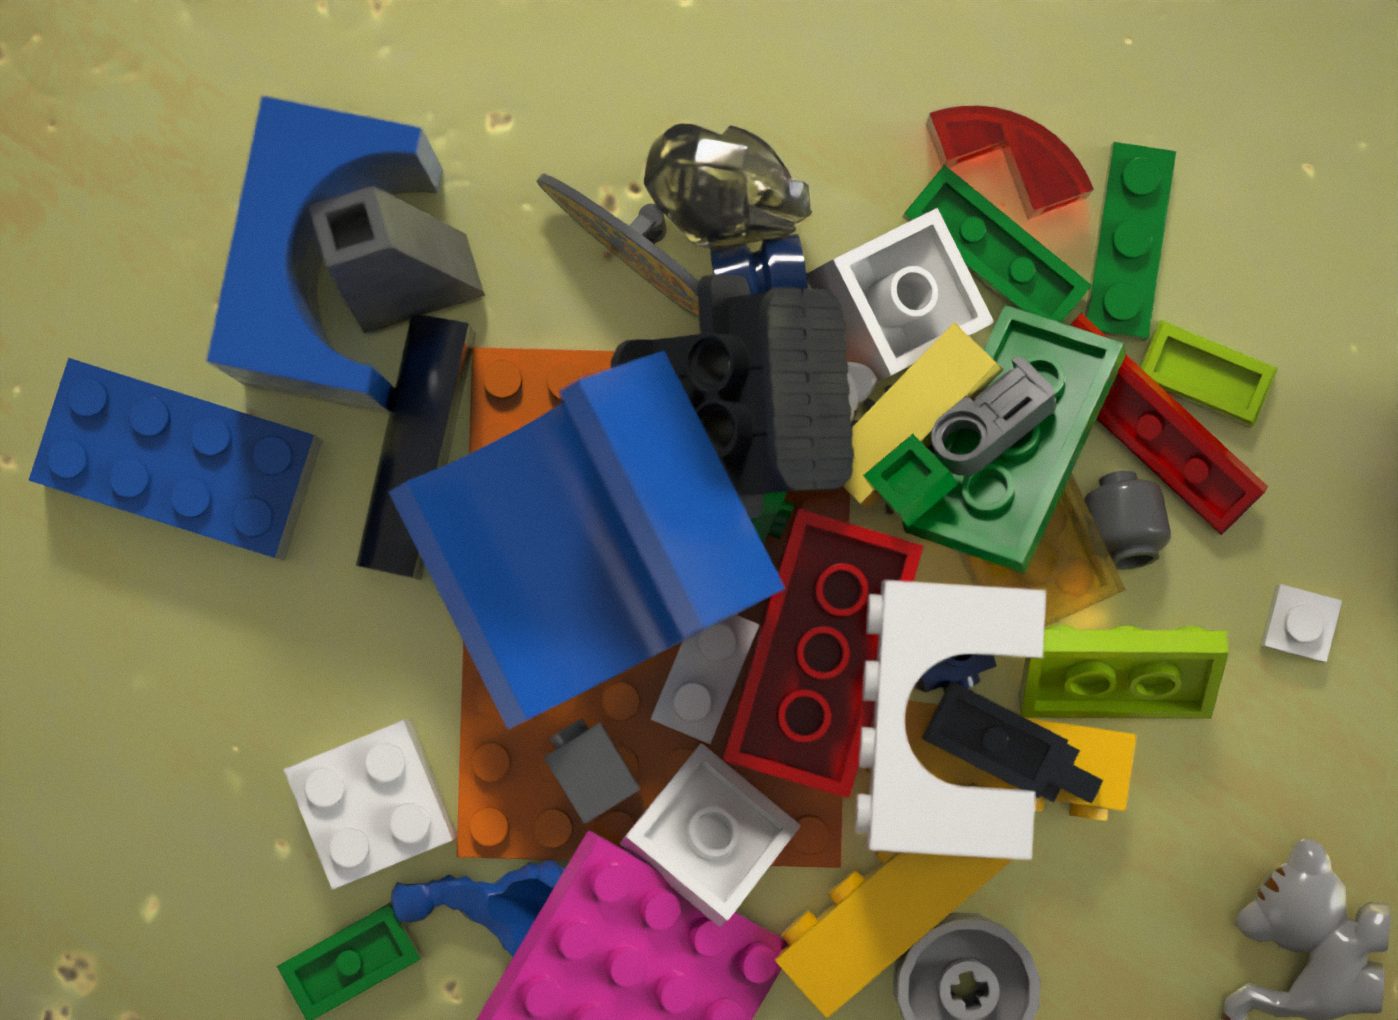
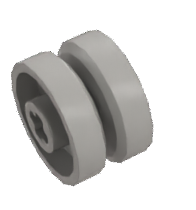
(973, 944)

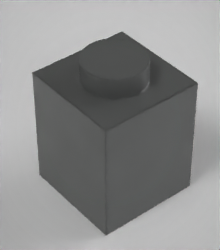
(590, 769)

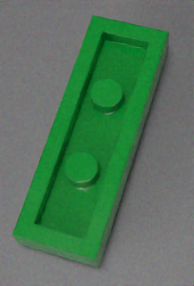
(1130, 240)
(1001, 250)

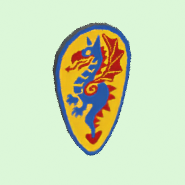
(630, 243)

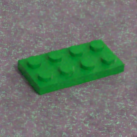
(1011, 500)

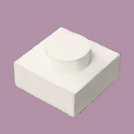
(1301, 623)

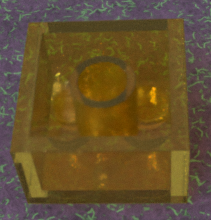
(1067, 562)

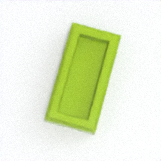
(1207, 373)

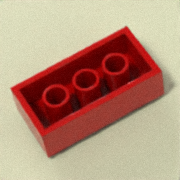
(807, 670)

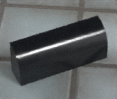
(415, 435)

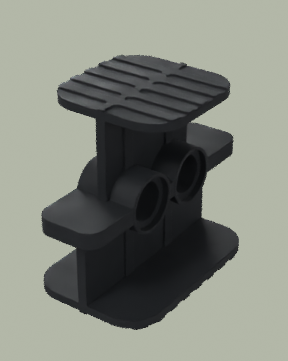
(784, 398)

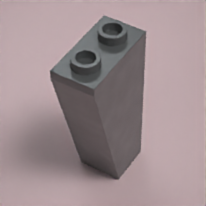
(393, 257)

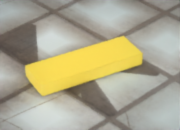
(927, 390)

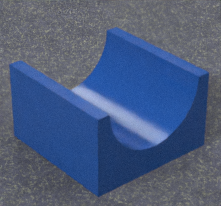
(268, 304)
(587, 539)

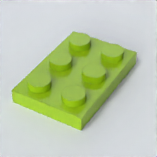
(1125, 673)

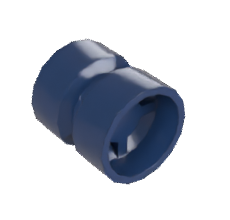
(773, 266)

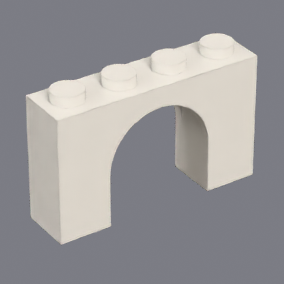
(905, 802)

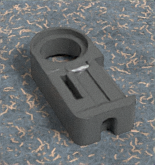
(998, 415)

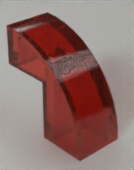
(1039, 162)

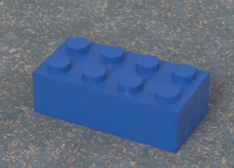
(176, 459)

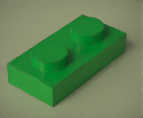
(349, 962)

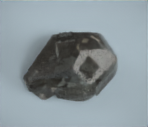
(723, 186)

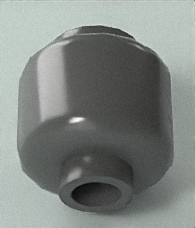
(1130, 518)

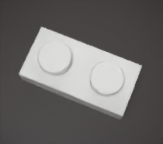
(704, 678)

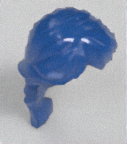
(502, 907)

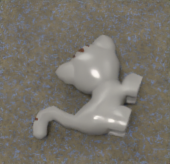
(1305, 910)

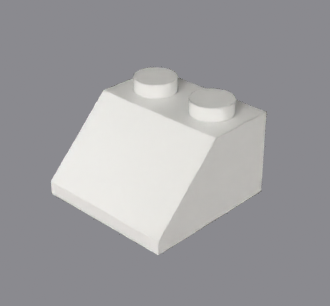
(902, 294)

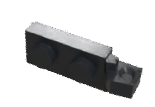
(1008, 746)

